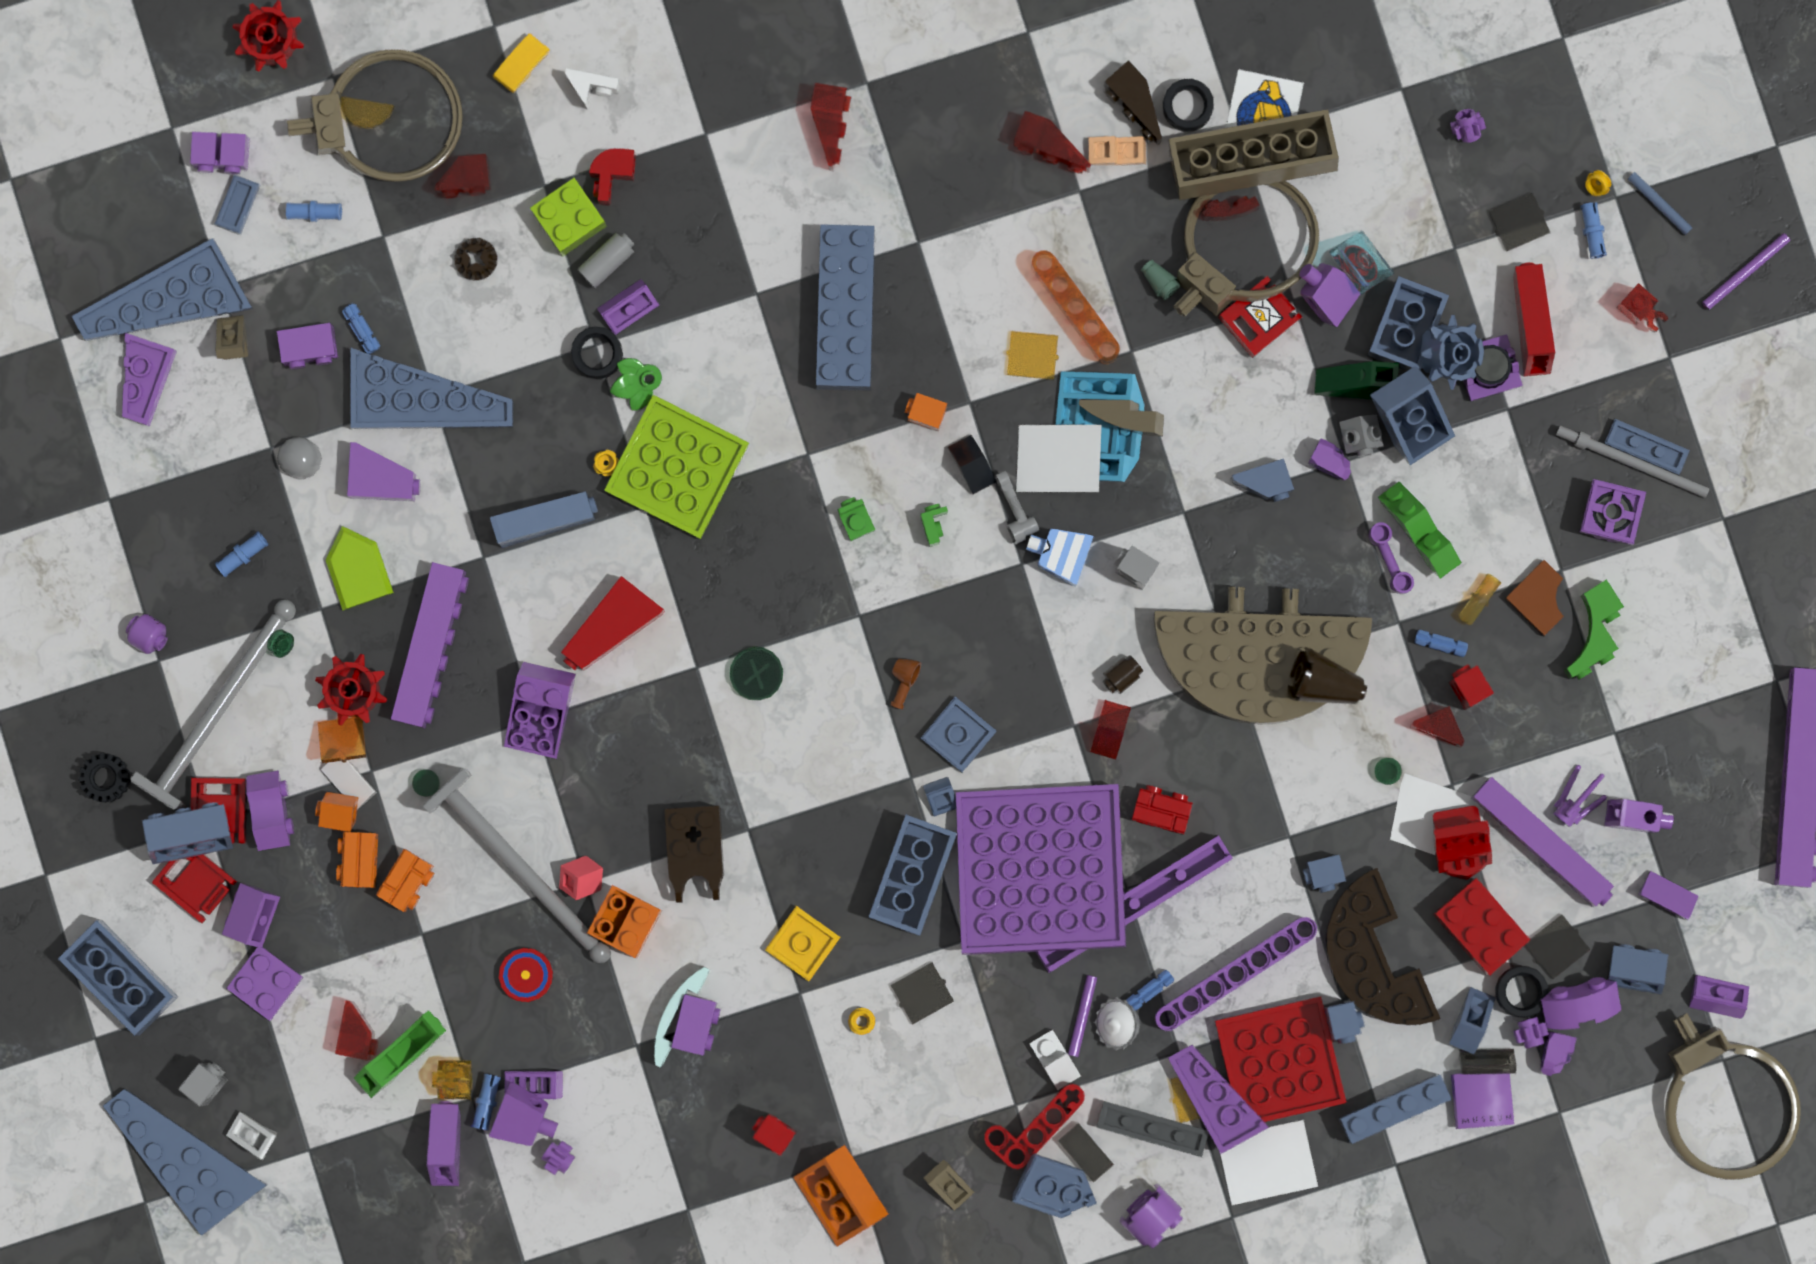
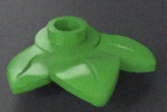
(632, 383)

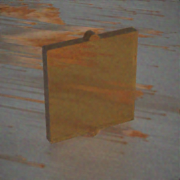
(343, 741)

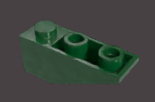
(1354, 380)

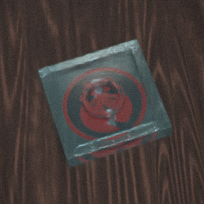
(1361, 262)

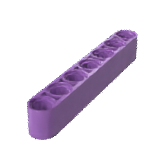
(1249, 971)

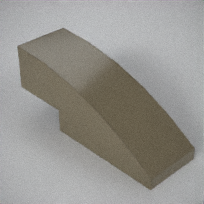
(1126, 415)

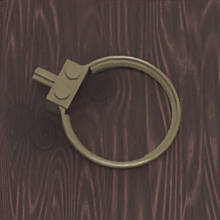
(328, 123)
(1212, 288)
(1697, 1052)

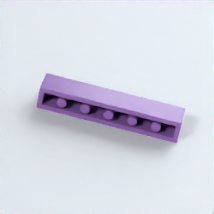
(428, 645)

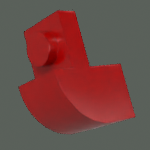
(610, 165)

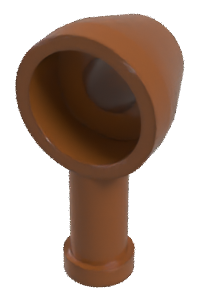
(907, 673)

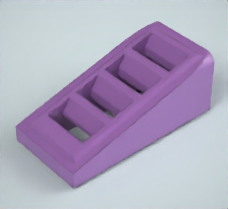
(556, 1082)

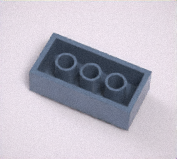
(912, 875)
(118, 977)

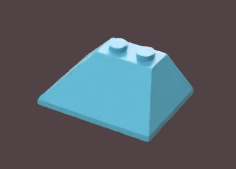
(1118, 446)

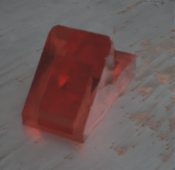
(1110, 729)

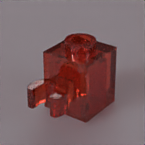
(1639, 306)

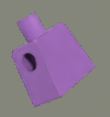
(1328, 292)
(1637, 816)
(522, 1117)

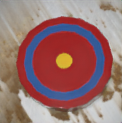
(525, 975)

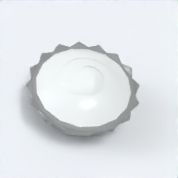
(1117, 1023)

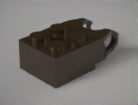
(698, 858)

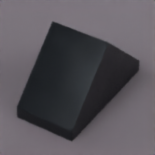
(972, 464)

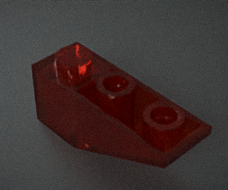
(827, 113)
(1044, 138)

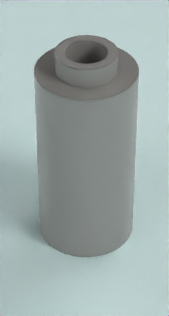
(606, 259)

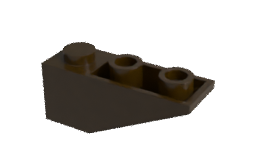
(1133, 94)

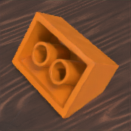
(840, 1195)

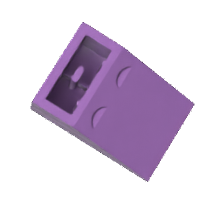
(539, 709)

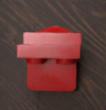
(1461, 842)

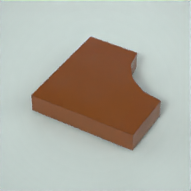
(1537, 598)

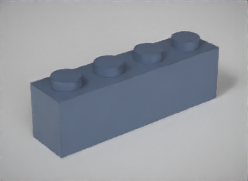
(1394, 1108)

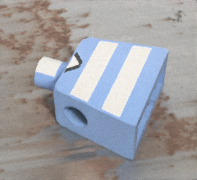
(1062, 553)

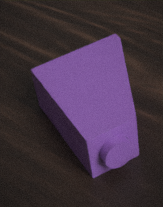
(378, 477)
(444, 1144)

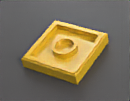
(802, 943)

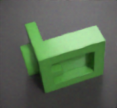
(855, 518)
(933, 529)

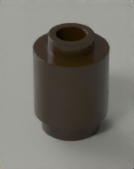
(1122, 675)

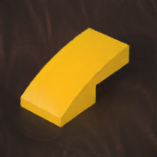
(521, 63)

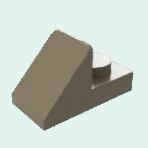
(231, 338)
(948, 1184)

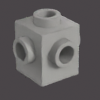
(1361, 435)

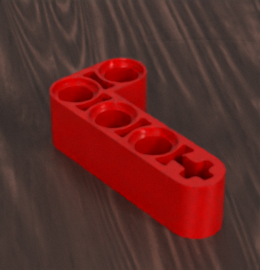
(1038, 1122)

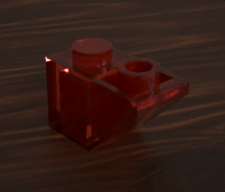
(465, 175)

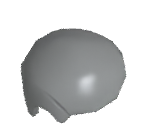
(299, 457)

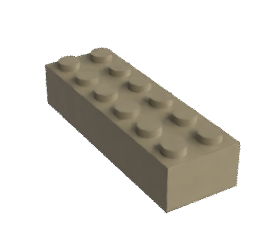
(1253, 154)

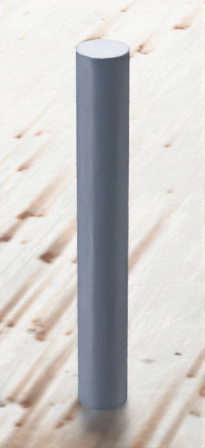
(1659, 203)

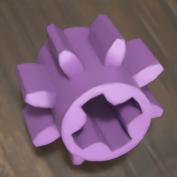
(1468, 125)
(1531, 1032)
(558, 1157)

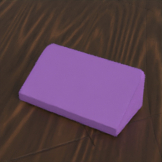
(628, 306)
(1668, 895)
(1719, 997)

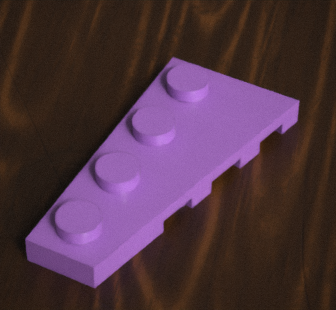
(1216, 1101)

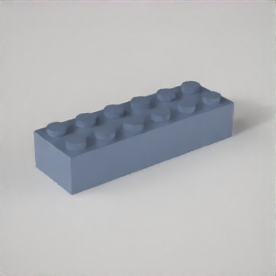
(845, 307)

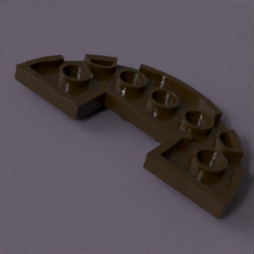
(1361, 964)

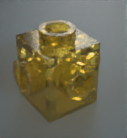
(453, 1079)

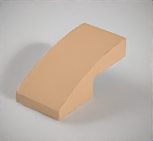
(1117, 151)

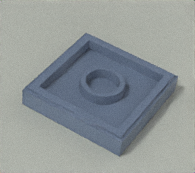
(958, 734)

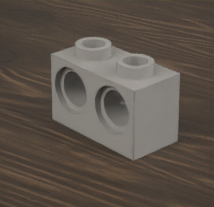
(1135, 566)
(204, 1083)

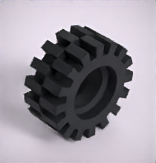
(88, 777)

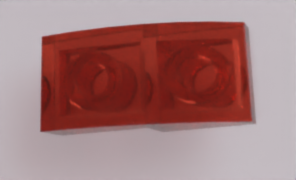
(1222, 211)

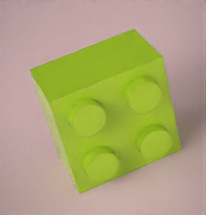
(568, 217)

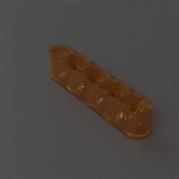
(1071, 294)

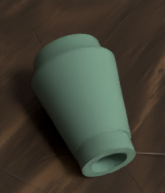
(1161, 280)

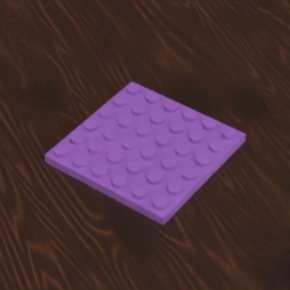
(1040, 869)

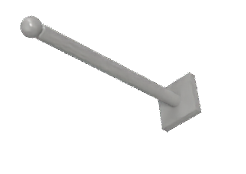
(284, 611)
(598, 951)

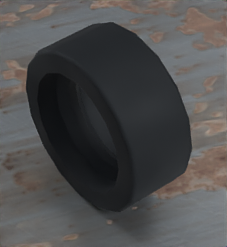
(1201, 89)
(577, 346)
(1503, 981)

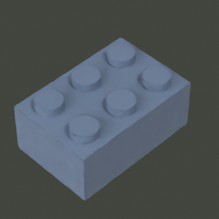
(1404, 321)
(1412, 415)
(187, 833)

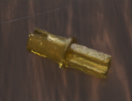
(1479, 599)

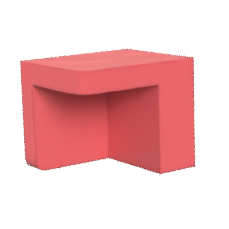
(581, 877)

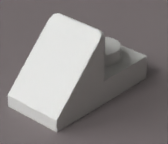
(584, 83)
(1055, 1059)
(251, 1135)

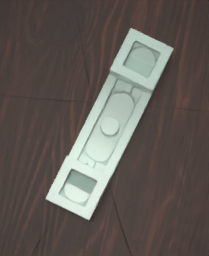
(663, 1045)

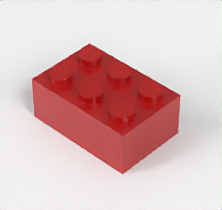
(1481, 927)

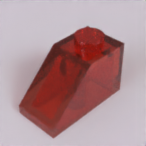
(355, 1034)

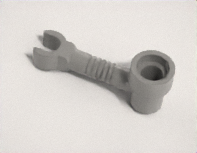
(1022, 526)

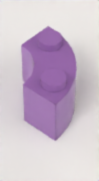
(268, 810)
(1581, 1003)

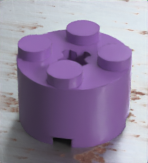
(1151, 1216)

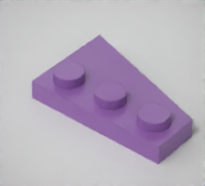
(145, 376)

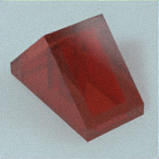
(1440, 726)

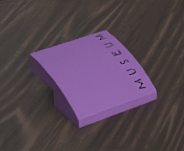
(1482, 1100)

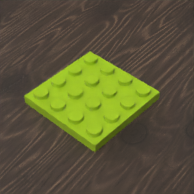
(676, 467)

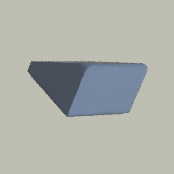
(940, 796)

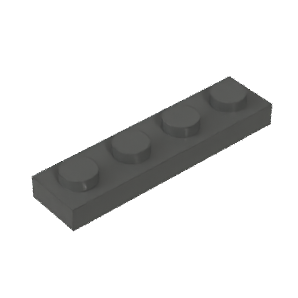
(1152, 1129)

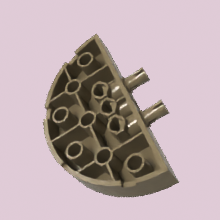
(1244, 661)

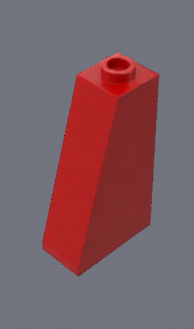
(1533, 320)
(613, 622)

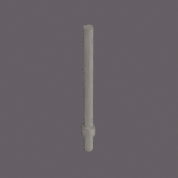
(1583, 441)

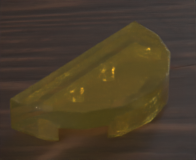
(365, 113)

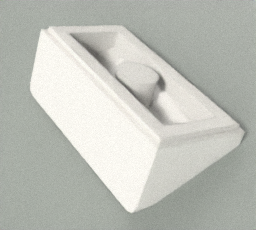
(349, 781)

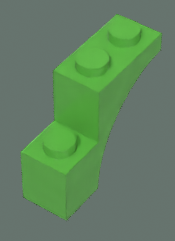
(1421, 530)
(1601, 605)
(400, 1054)

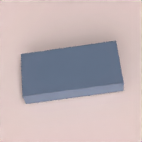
(237, 204)

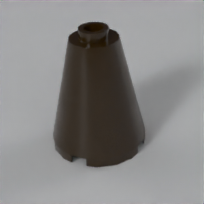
(1324, 680)

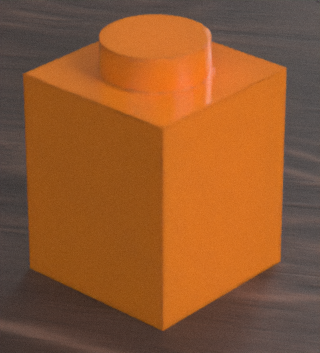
(926, 411)
(337, 811)

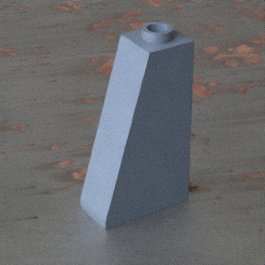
(543, 519)

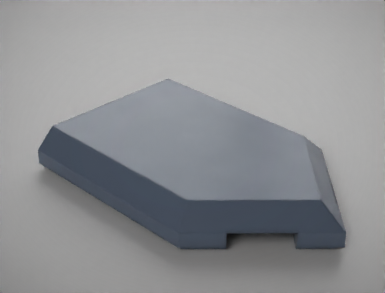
(1053, 1187)

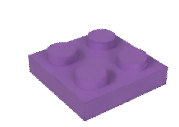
(265, 982)

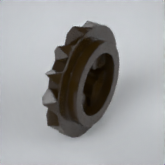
(476, 271)

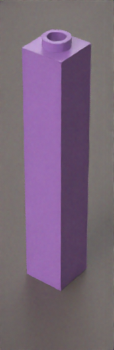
(1543, 842)

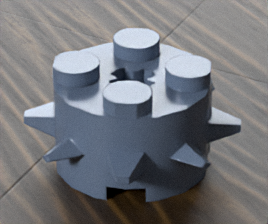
(1451, 352)

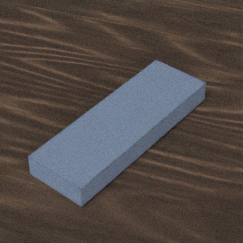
(1646, 446)

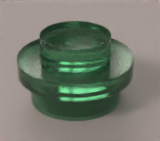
(1388, 771)

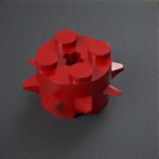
(262, 22)
(345, 675)

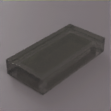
(1488, 1061)
(1086, 1152)

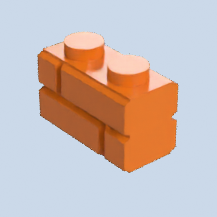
(358, 860)
(405, 881)

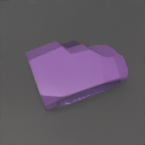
(1330, 460)
(1556, 1053)

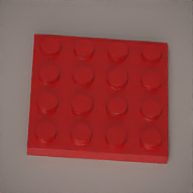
(1282, 1059)

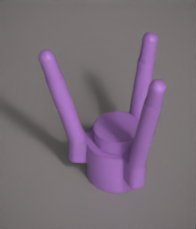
(1569, 811)

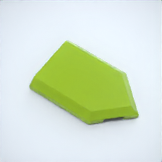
(357, 569)

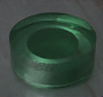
(280, 643)
(426, 783)

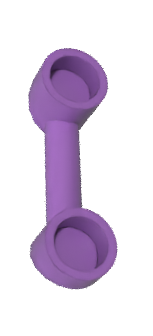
(1379, 536)

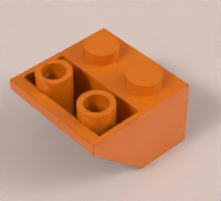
(624, 921)

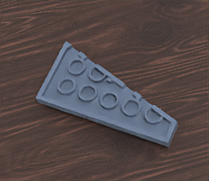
(178, 292)
(408, 398)
(191, 1171)

